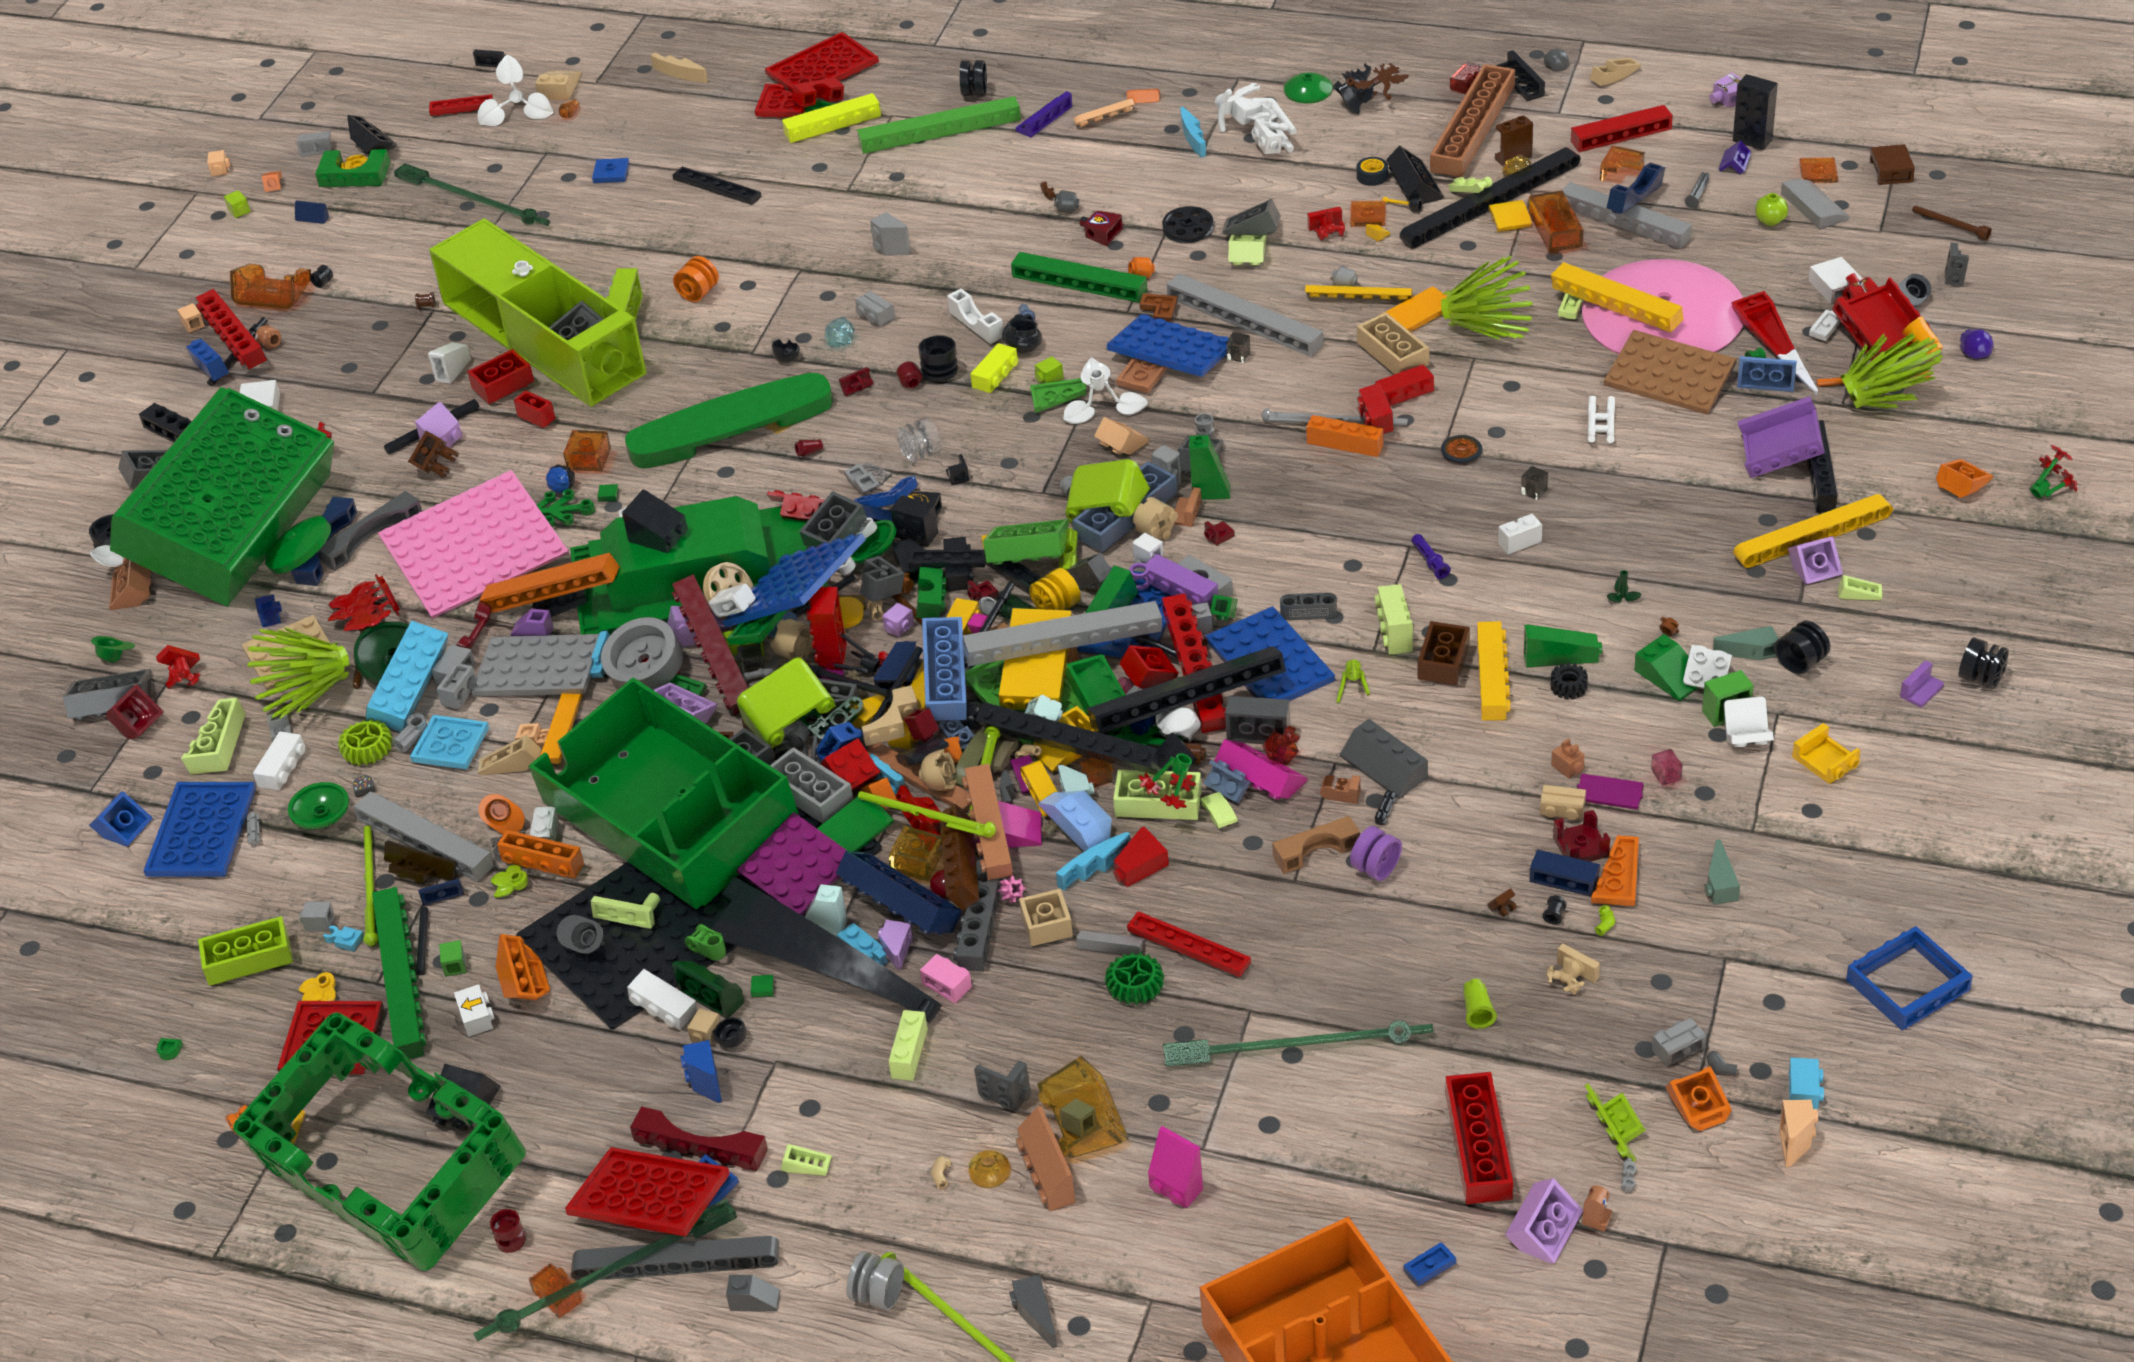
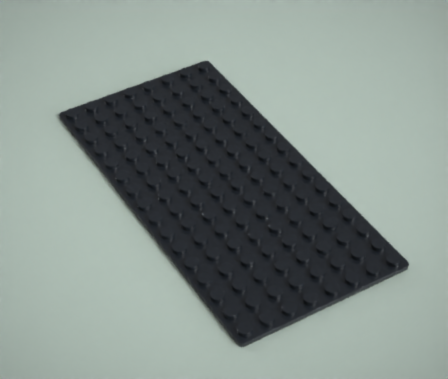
(603, 975)

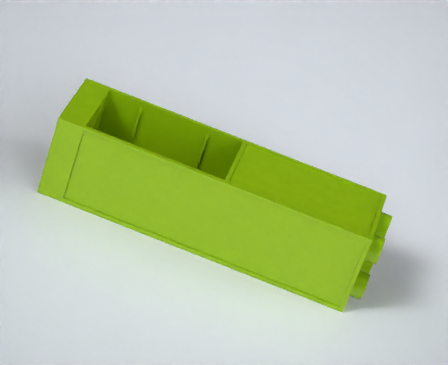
(518, 310)

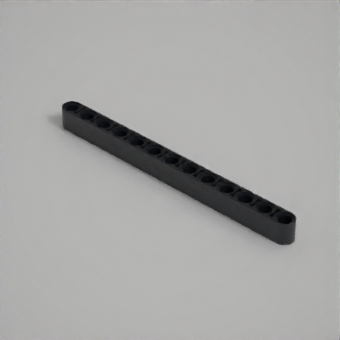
(1499, 192)

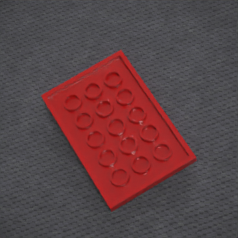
(831, 58)
(647, 1191)

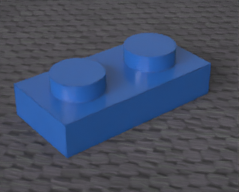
(1429, 1264)

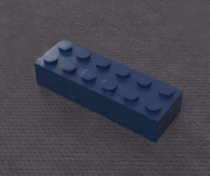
(898, 892)

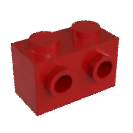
(534, 409)

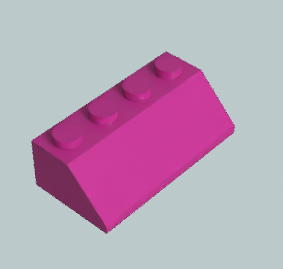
(1261, 771)

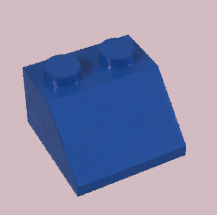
(121, 820)
(701, 1069)

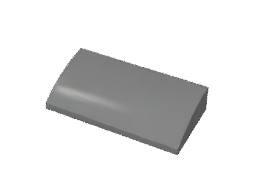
(1813, 203)

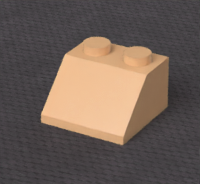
(1120, 437)
(1797, 1128)

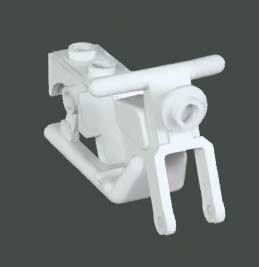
(1264, 111)

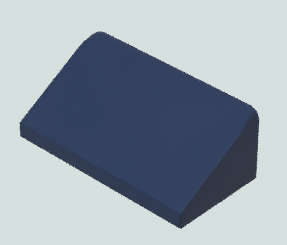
(311, 212)
(441, 892)

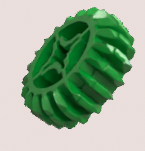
(1134, 978)

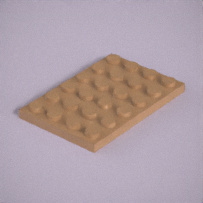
(1670, 372)

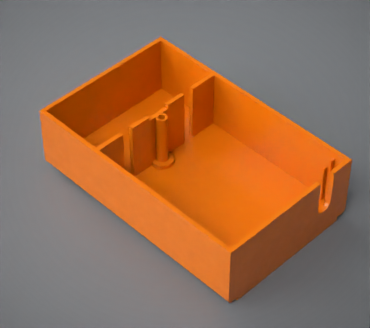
(1316, 1304)

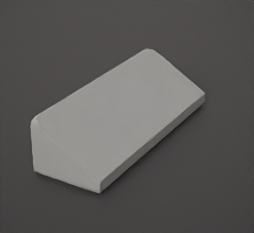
(1109, 943)

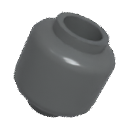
(1066, 201)

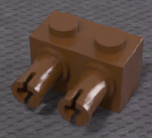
(427, 453)

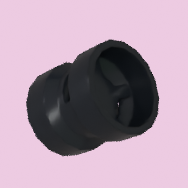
(319, 277)

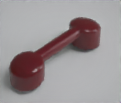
(482, 615)

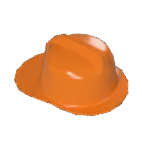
(501, 813)

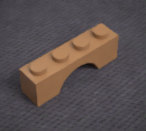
(1336, 835)

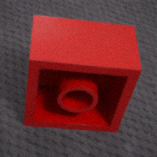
(1375, 407)
(1147, 666)
(852, 765)

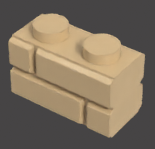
(1562, 802)

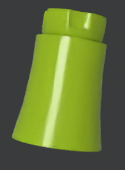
(1478, 1005)

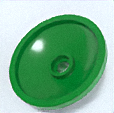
(1308, 88)
(876, 543)
(318, 805)

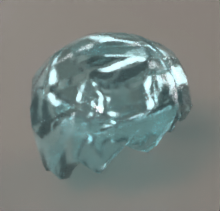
(839, 332)

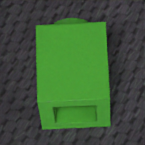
(452, 958)

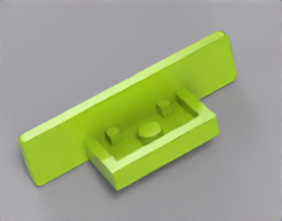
(1620, 1118)

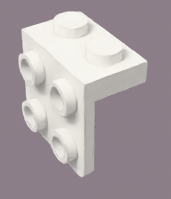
(1705, 665)
(1747, 721)

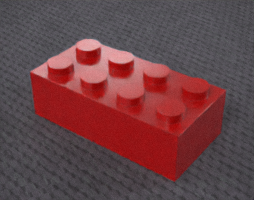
(827, 627)

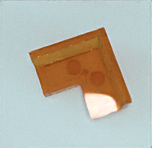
(1621, 157)

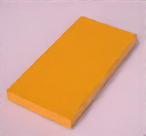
(1418, 309)

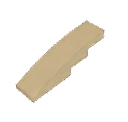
(677, 68)

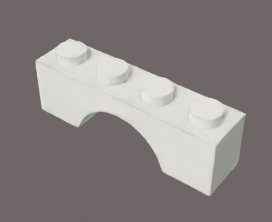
(963, 308)

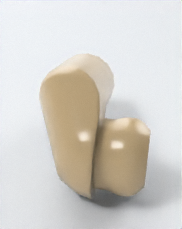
(1028, 749)
(941, 1163)

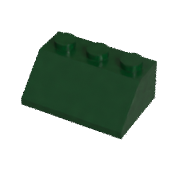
(708, 988)

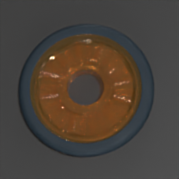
(1450, 448)

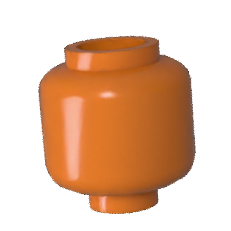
(1141, 266)

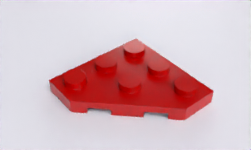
(777, 103)

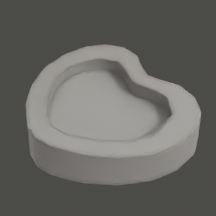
(986, 605)

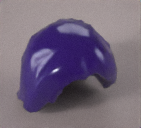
(1976, 343)

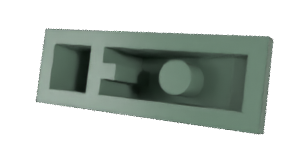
(1722, 881)

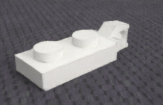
(1825, 325)

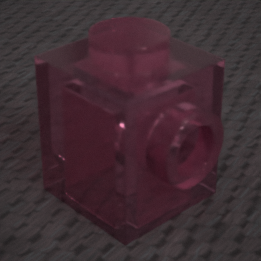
(1666, 767)

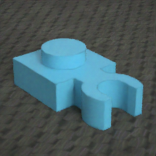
(345, 939)

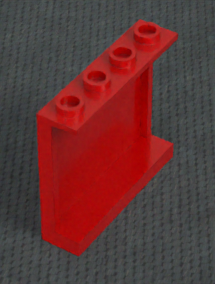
(1877, 313)

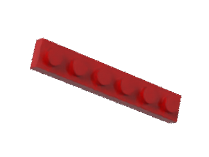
(1189, 944)

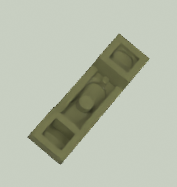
(972, 755)

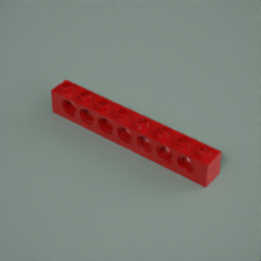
(230, 329)
(1192, 657)

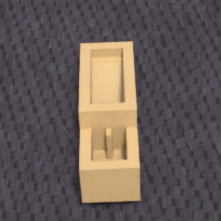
(1614, 71)

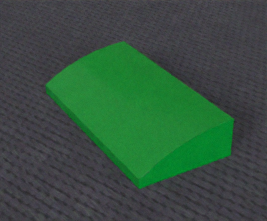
(1093, 681)
(856, 824)

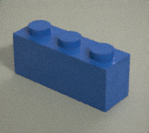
(207, 359)

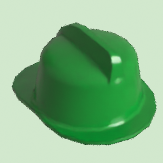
(110, 648)

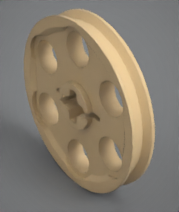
(723, 583)

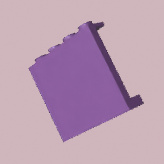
(1781, 437)

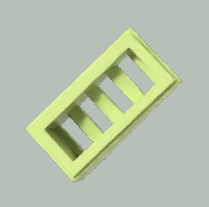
(1859, 589)
(800, 1153)

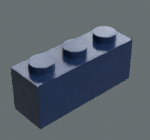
(1564, 873)

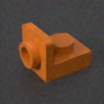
(271, 181)

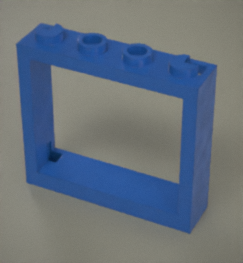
(1904, 1017)

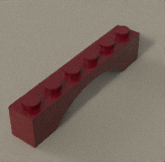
(738, 1149)

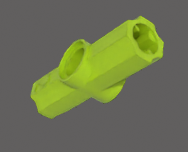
(1069, 556)

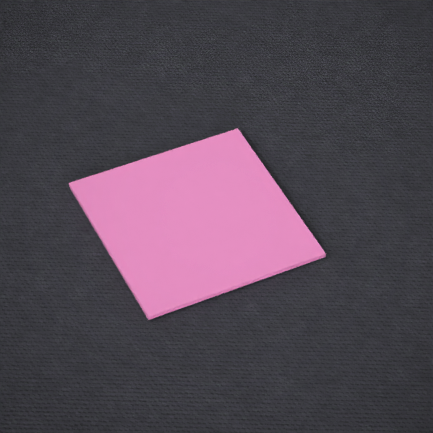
(471, 543)

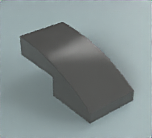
(1006, 788)

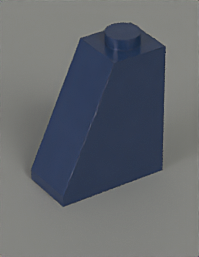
(894, 665)

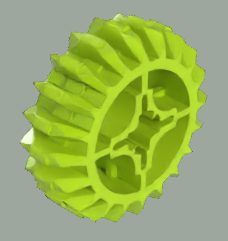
(365, 742)

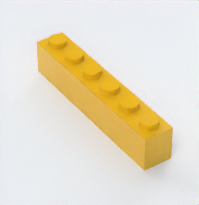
(1491, 670)

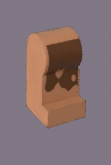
(1341, 789)

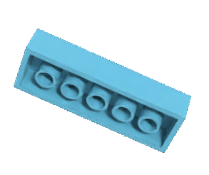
(407, 676)

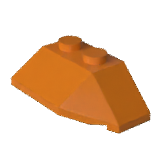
(520, 970)

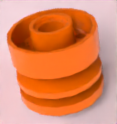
(696, 278)

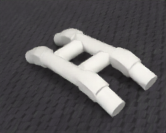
(1593, 416)

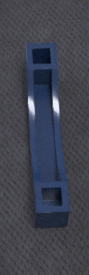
(1648, 181)
(339, 514)

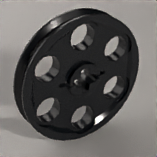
(1188, 224)

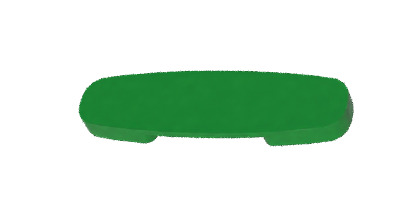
(679, 433)

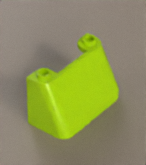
(1106, 484)
(782, 700)

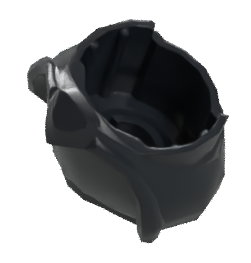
(1022, 334)

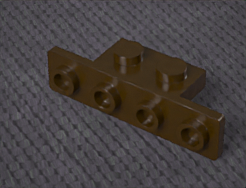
(417, 864)

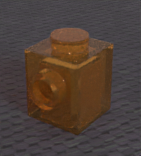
(1097, 771)

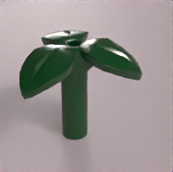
(1621, 588)

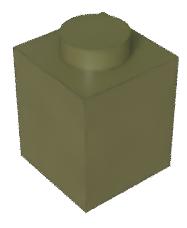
(1078, 1117)

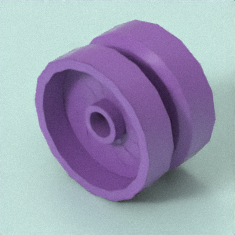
(1376, 853)

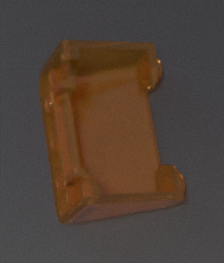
(253, 289)

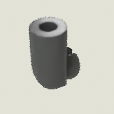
(1719, 1066)

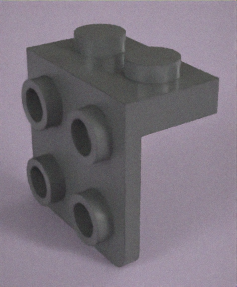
(1005, 1090)

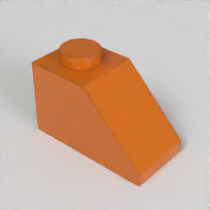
(881, 788)

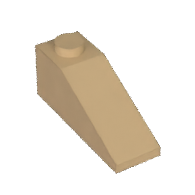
(510, 758)

